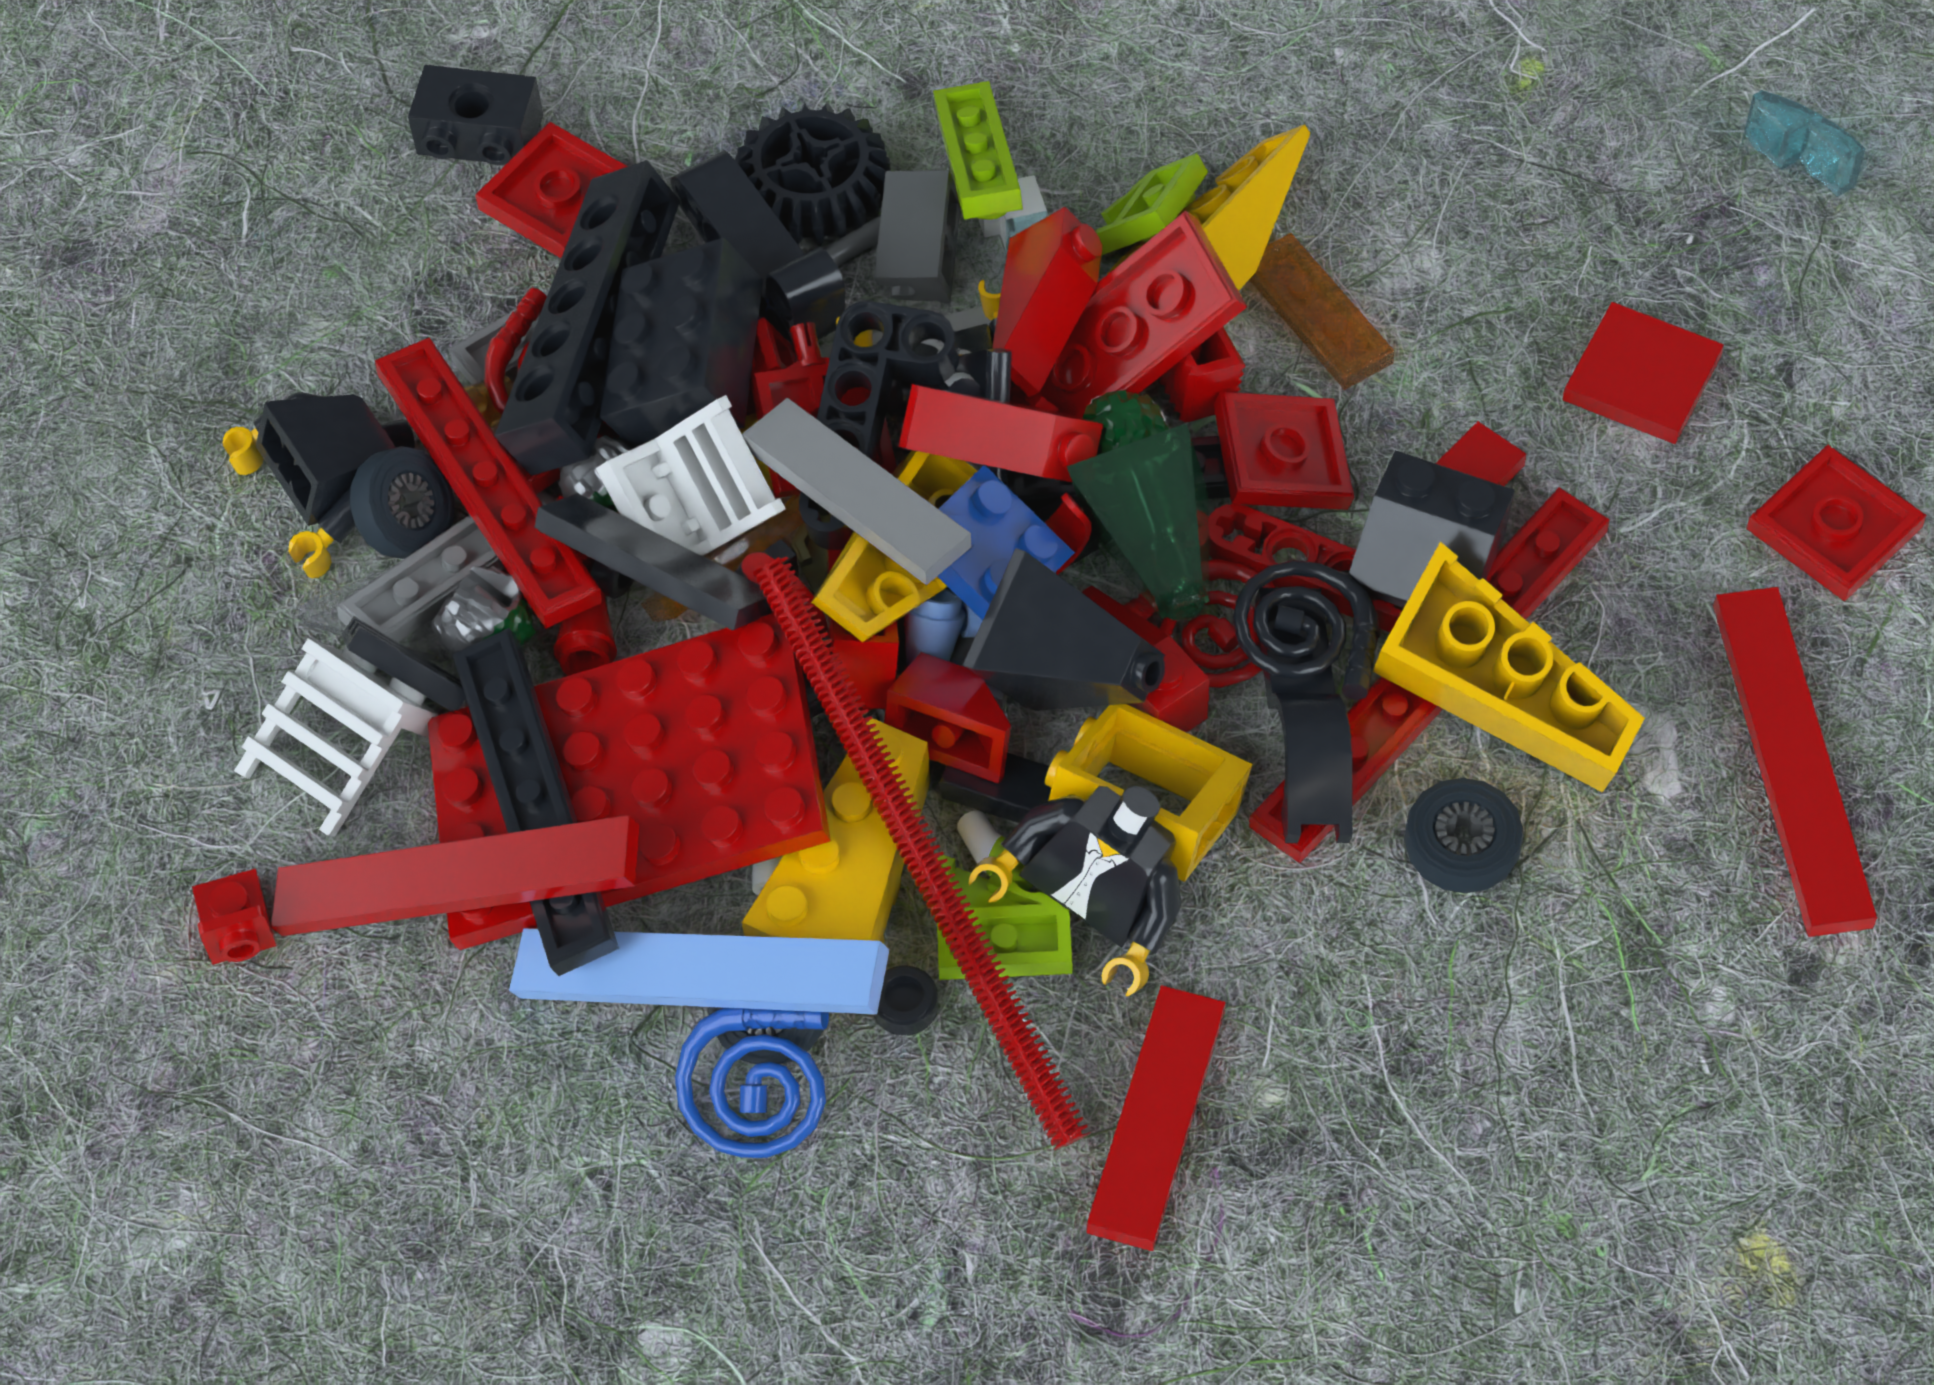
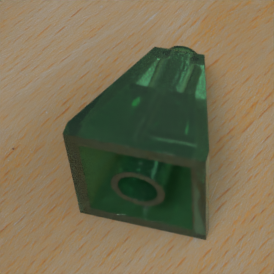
(1152, 518)

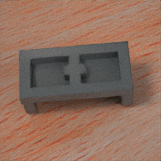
(918, 235)

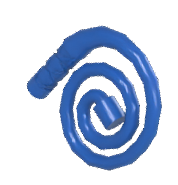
(752, 1094)

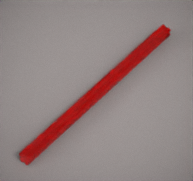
(918, 853)

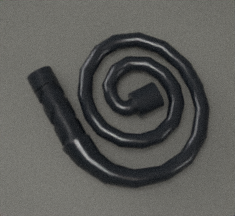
(1292, 620)

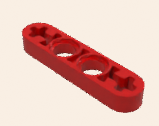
(1282, 535)

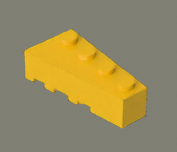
(1505, 675)
(855, 879)

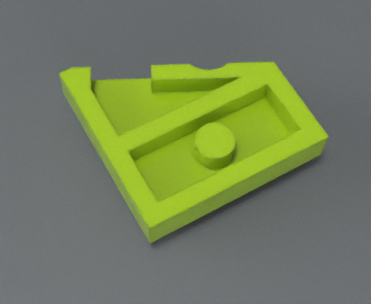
(1151, 203)
(1023, 927)

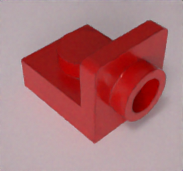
(233, 917)

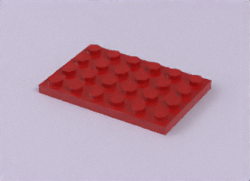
(686, 739)

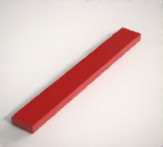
(1394, 717)

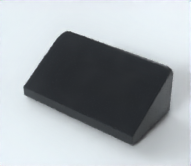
(1010, 799)

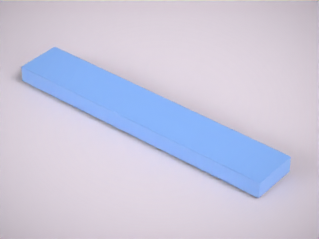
(714, 972)

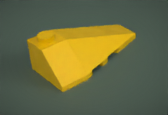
(1247, 203)
(868, 587)

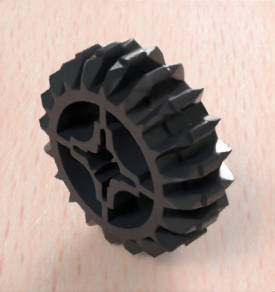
(817, 170)

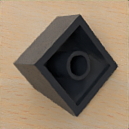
(1415, 511)

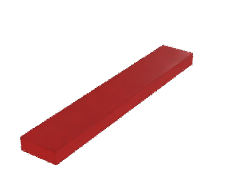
(486, 482)
(1794, 763)
(456, 876)

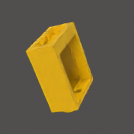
(1165, 757)

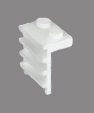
(693, 482)
(354, 696)

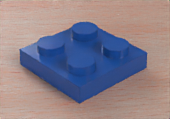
(997, 527)

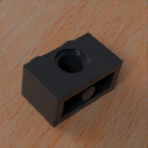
(474, 114)

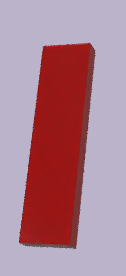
(1156, 1118)

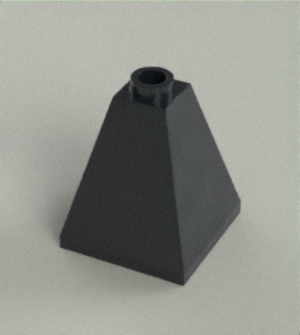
(1058, 646)

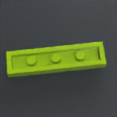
(977, 151)

